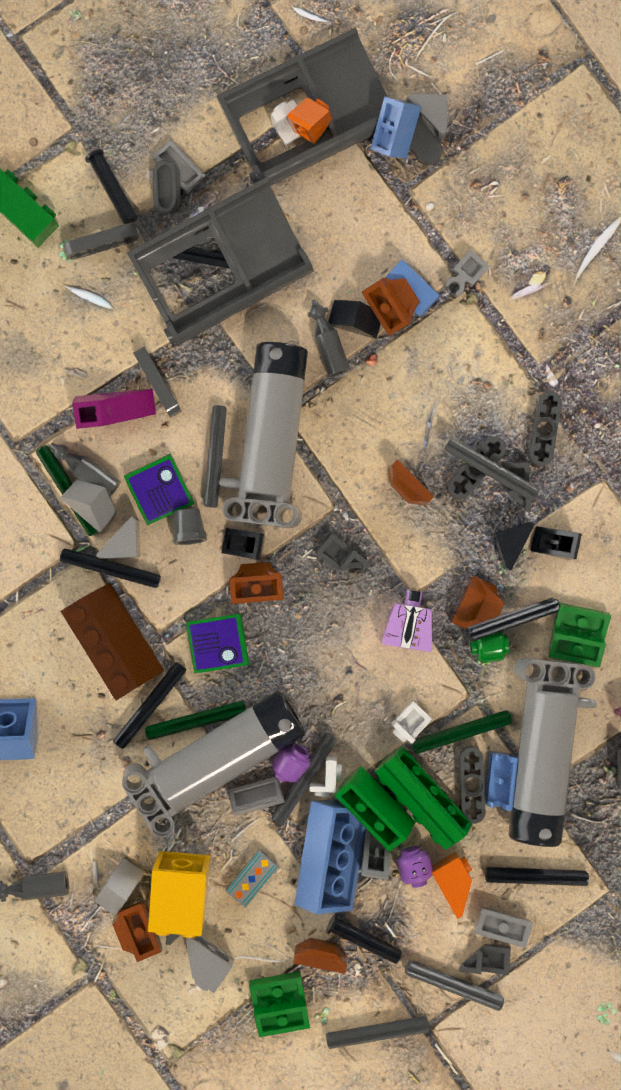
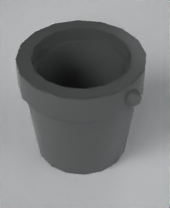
(188, 527)

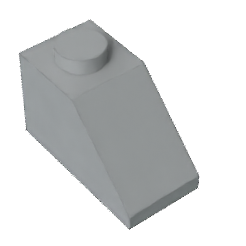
(207, 963)

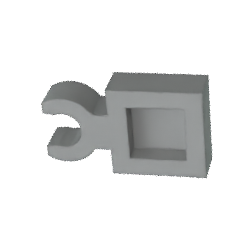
(468, 271)

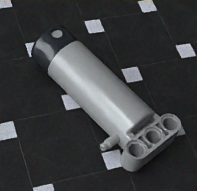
(270, 437)
(546, 748)
(211, 760)

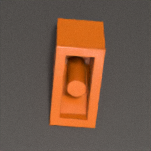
(310, 119)
(454, 881)

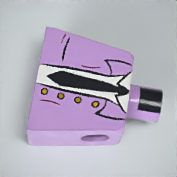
(409, 624)

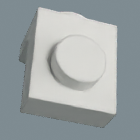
(281, 123)
(410, 722)
(333, 773)

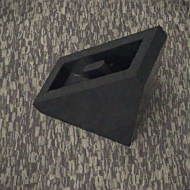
(355, 318)
(511, 542)
(243, 543)
(556, 543)

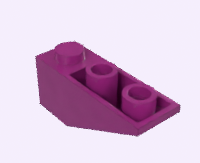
(112, 407)

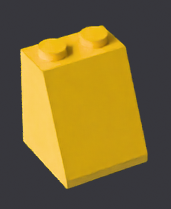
(179, 894)

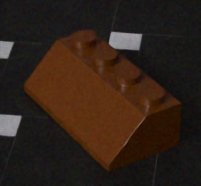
(112, 641)

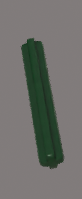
(61, 480)
(194, 720)
(462, 731)

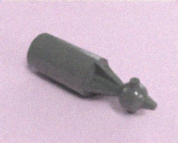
(328, 342)
(86, 469)
(37, 886)

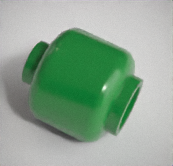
(491, 648)

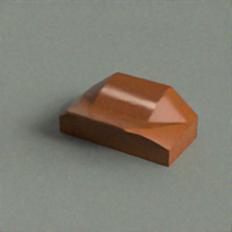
(392, 303)
(407, 485)
(256, 584)
(477, 603)
(133, 932)
(320, 955)

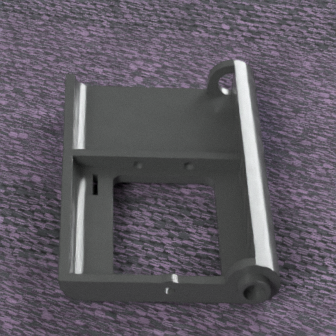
(331, 72)
(254, 244)

